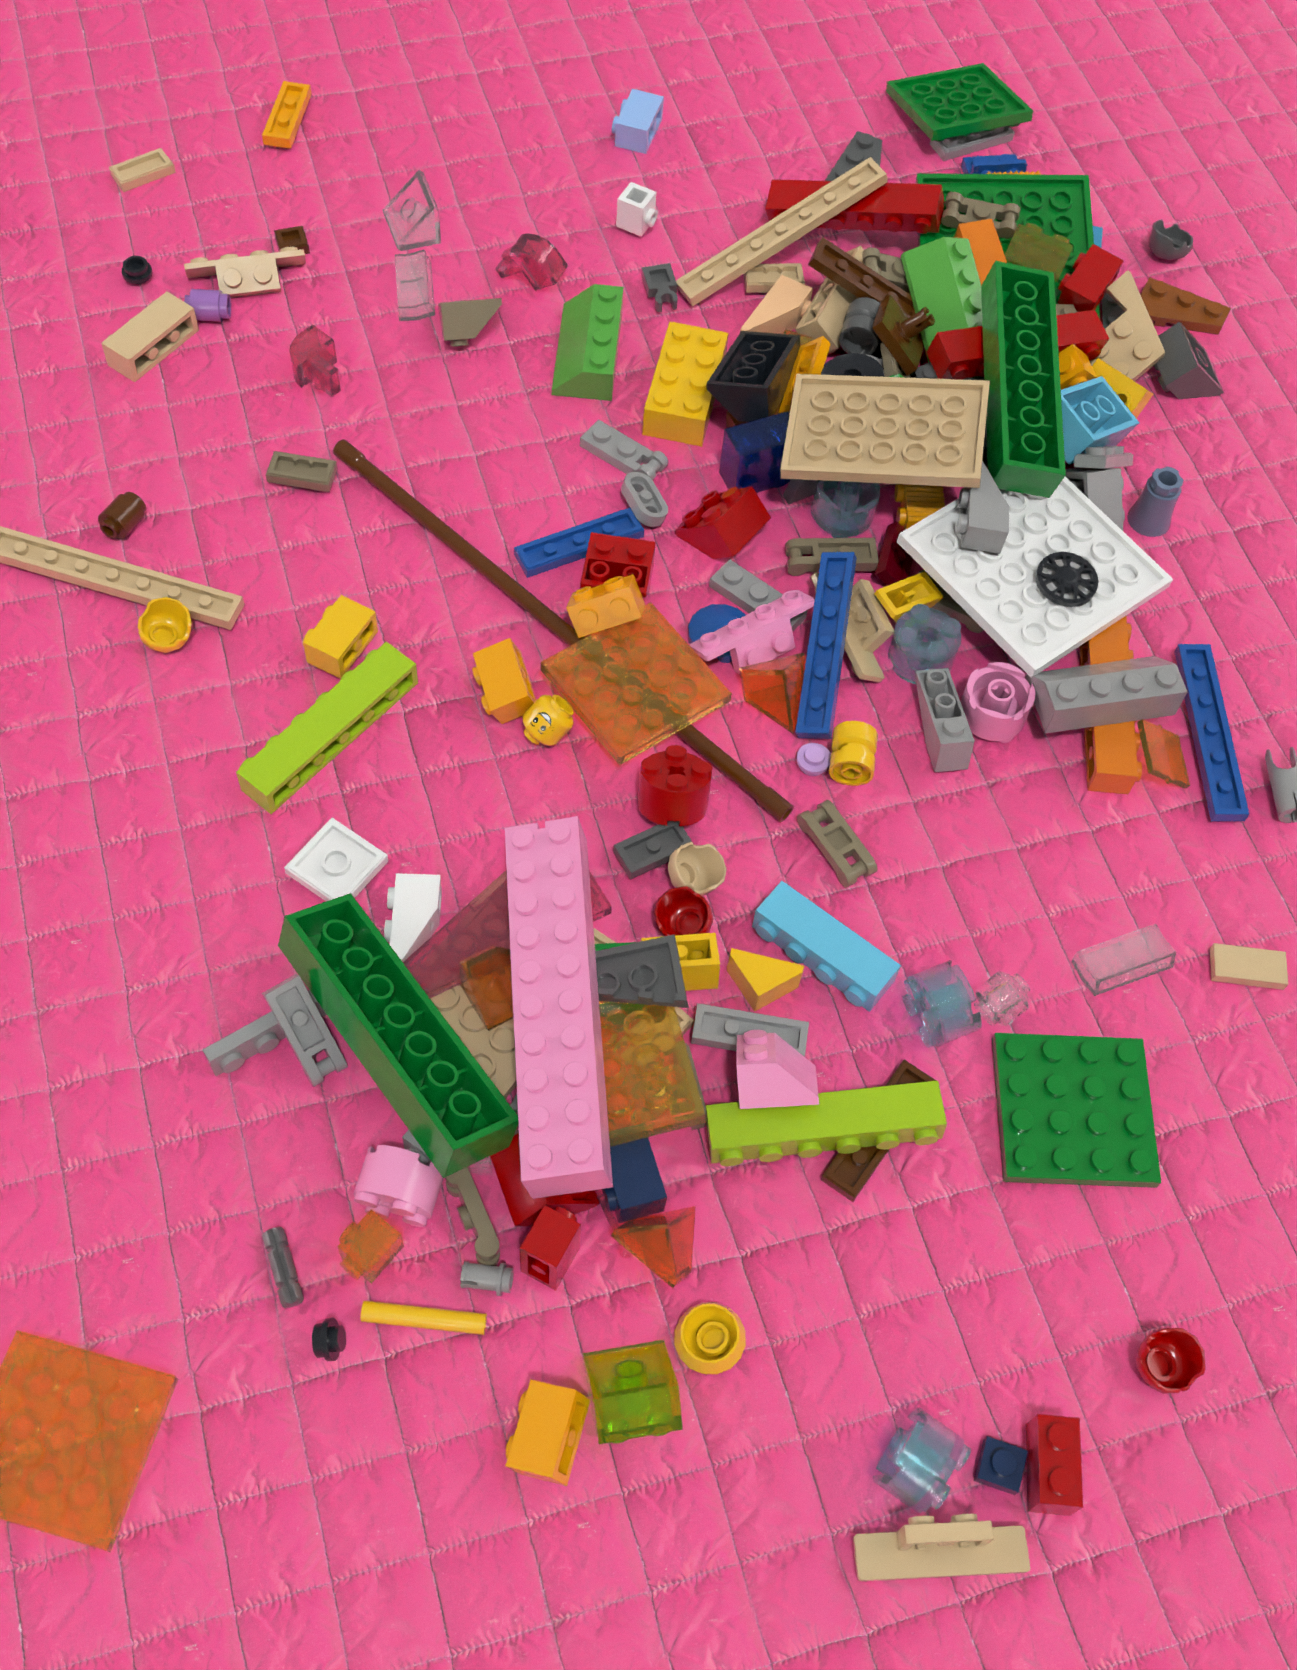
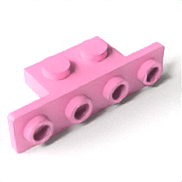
(757, 635)

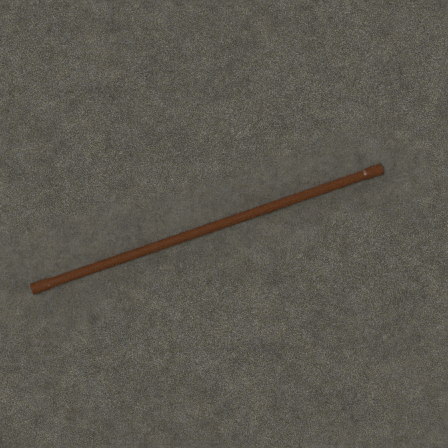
(352, 457)

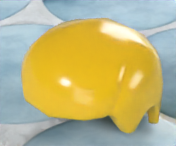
(165, 625)

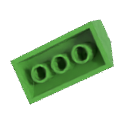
(946, 282)
(589, 344)

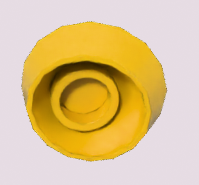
(710, 1338)

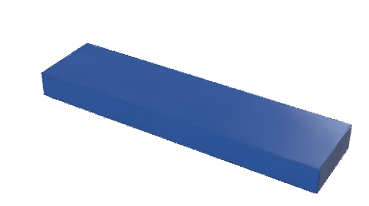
(573, 542)

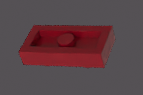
(894, 560)

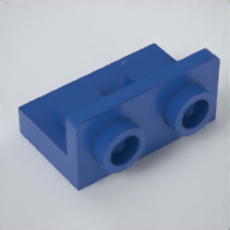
(993, 163)

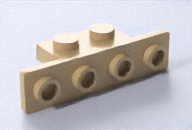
(246, 274)
(866, 630)
(941, 1550)

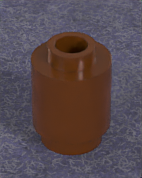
(122, 515)

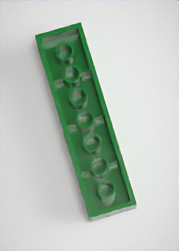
(1024, 380)
(398, 1034)

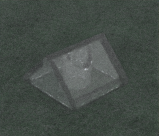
(414, 215)

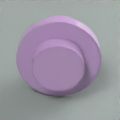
(813, 759)

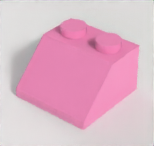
(773, 1073)

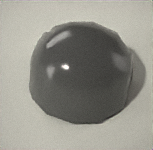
(1169, 242)

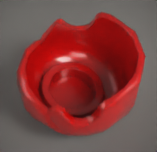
(683, 912)
(1170, 1360)

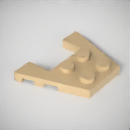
(1132, 337)

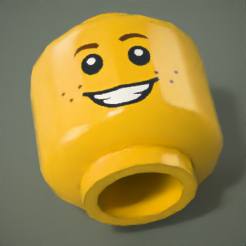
(548, 720)

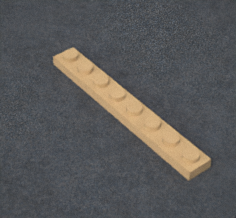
(781, 231)
(116, 577)

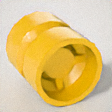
(853, 753)

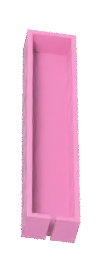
(556, 1011)

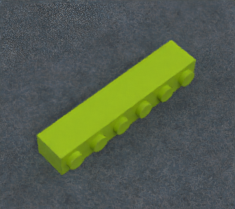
(327, 727)
(840, 1123)

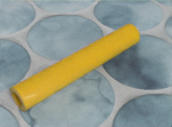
(423, 1317)

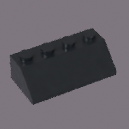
(754, 374)

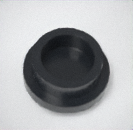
(136, 270)
(328, 1339)

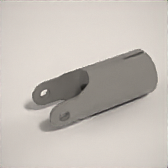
(1284, 787)

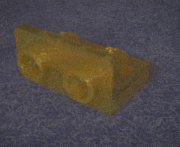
(1037, 250)

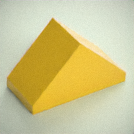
(904, 594)
(762, 977)

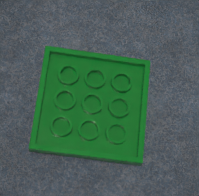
(959, 102)
(1074, 1110)

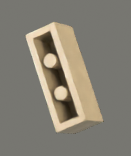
(150, 336)

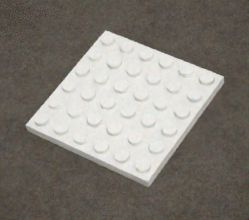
(1002, 587)

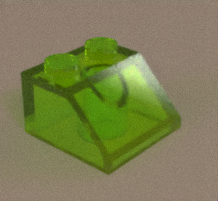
(633, 1392)

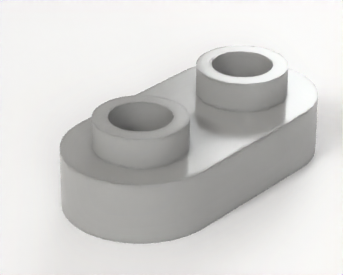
(644, 499)

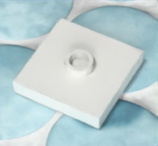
(336, 862)

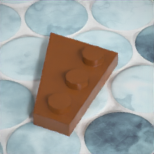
(1176, 305)

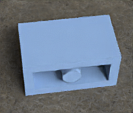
(638, 121)

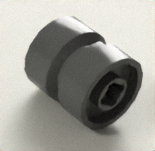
(857, 327)

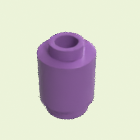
(209, 304)

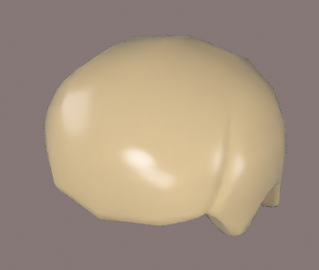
(697, 867)

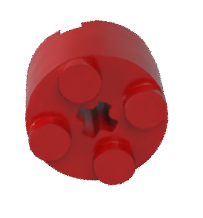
(674, 787)

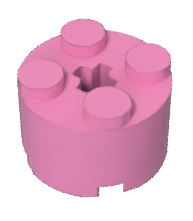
(997, 701)
(398, 1184)

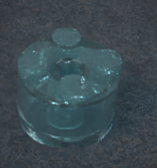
(845, 507)
(924, 641)
(942, 1003)
(921, 1462)

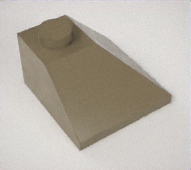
(465, 318)

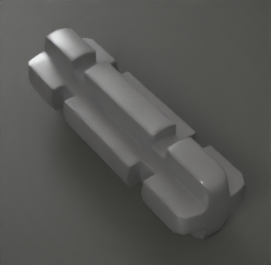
(282, 1267)

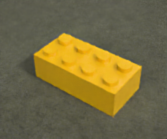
(678, 396)

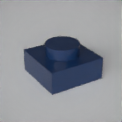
(1001, 1465)

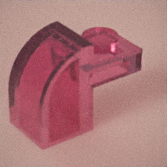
(535, 259)
(313, 360)

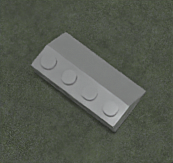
(1107, 693)

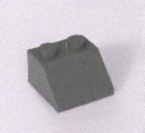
(1186, 366)

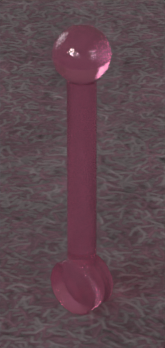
(623, 1252)

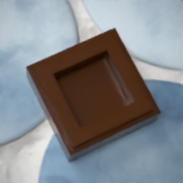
(292, 238)

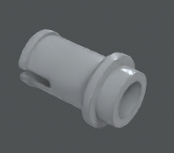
(487, 1277)

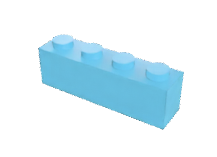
(825, 946)

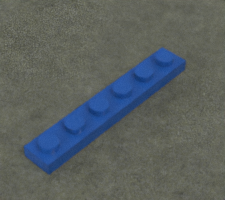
(826, 645)
(1211, 733)

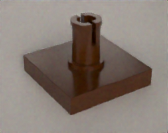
(902, 333)

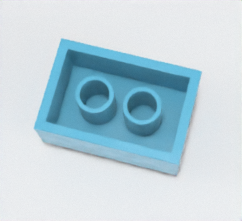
(1093, 417)

